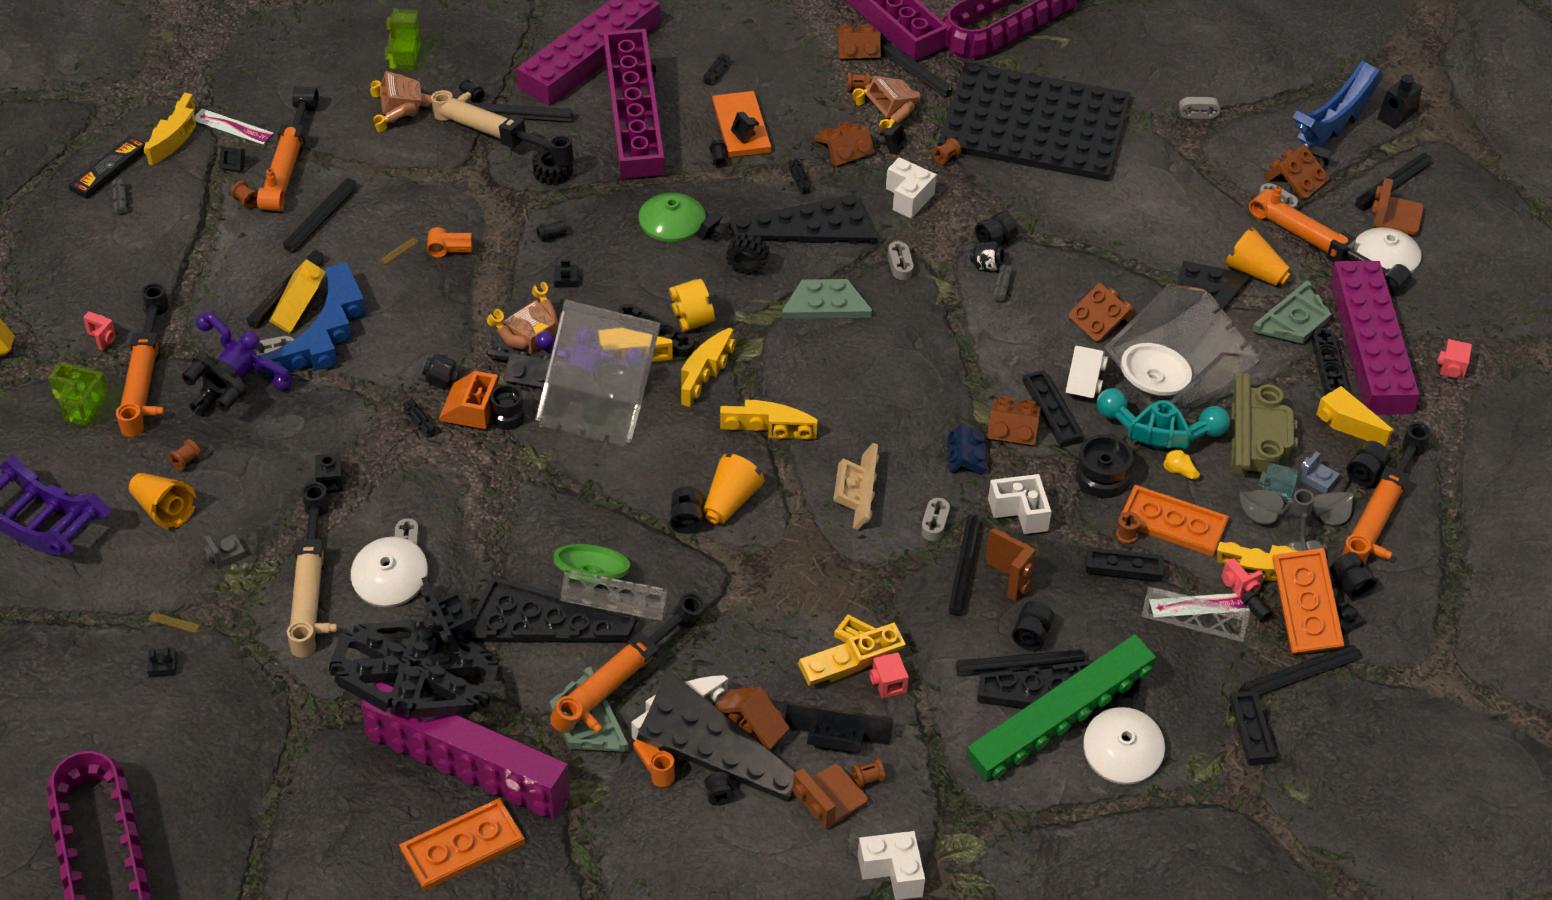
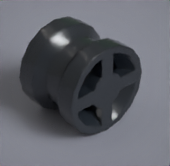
(719, 788)

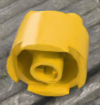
(692, 304)

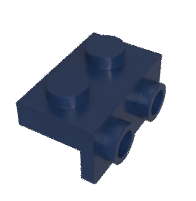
(967, 449)

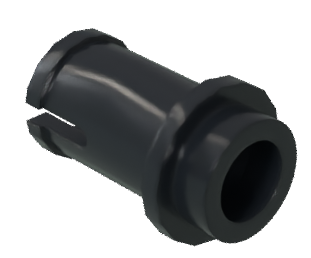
(477, 92)
(718, 151)
(551, 230)
(1256, 605)

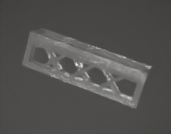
(612, 598)
(1196, 603)

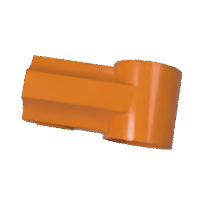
(441, 242)
(658, 763)

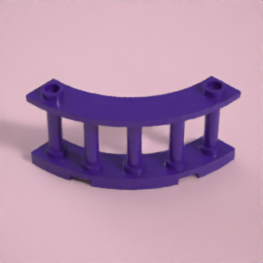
(78, 510)

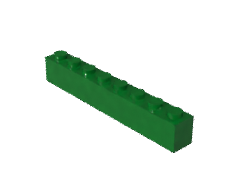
(1060, 708)

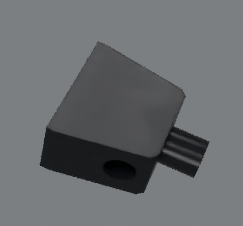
(1400, 102)

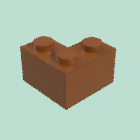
(754, 713)

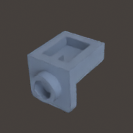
(1317, 474)

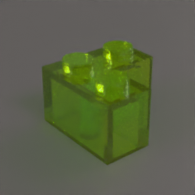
(403, 39)
(78, 391)

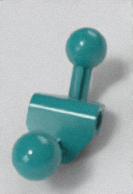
(1162, 422)

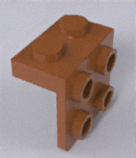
(858, 42)
(846, 142)
(1300, 171)
(1395, 212)
(1101, 312)
(1014, 420)
(1013, 559)
(828, 794)

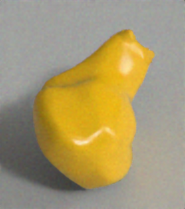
(1180, 463)

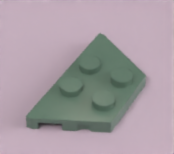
(826, 300)
(1295, 316)
(581, 736)

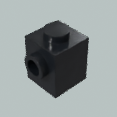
(329, 472)

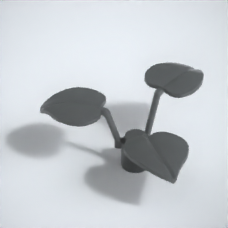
(1265, 505)

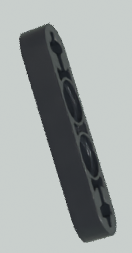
(682, 343)
(1325, 364)

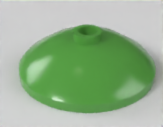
(671, 217)
(591, 560)

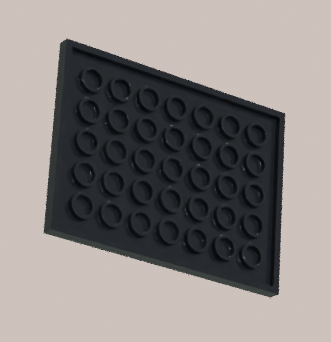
(1036, 121)

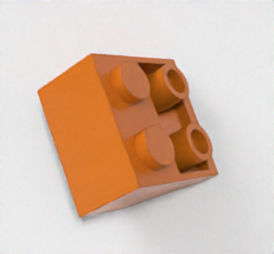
(470, 400)

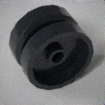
(1104, 465)

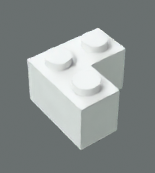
(911, 186)
(1085, 371)
(1021, 497)
(895, 857)

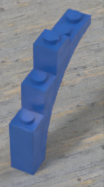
(1347, 103)
(330, 328)

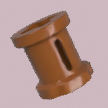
(862, 81)
(946, 151)
(241, 191)
(184, 454)
(1127, 532)
(868, 773)

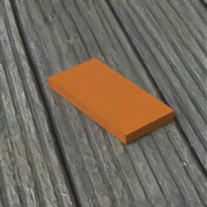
(726, 108)
(1177, 520)
(1307, 601)
(461, 844)

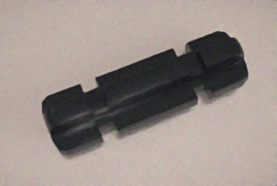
(716, 69)
(799, 176)
(419, 418)

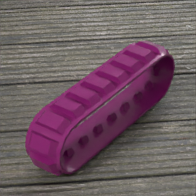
(981, 42)
(66, 776)

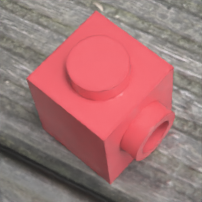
(1454, 359)
(889, 675)

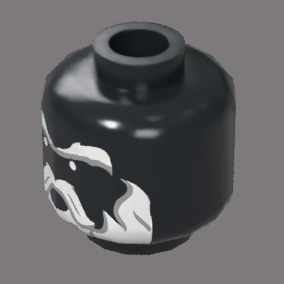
(987, 255)

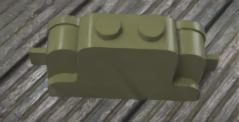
(1260, 427)

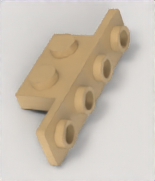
(855, 485)

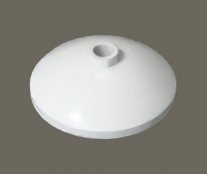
(1389, 248)
(1155, 369)
(393, 583)
(1119, 759)

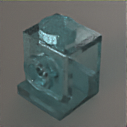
(1280, 480)

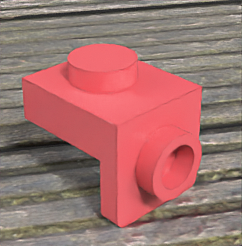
(101, 328)
(1238, 579)

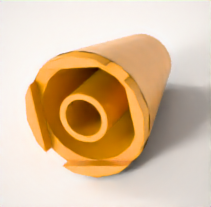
(1258, 259)
(731, 487)
(163, 499)

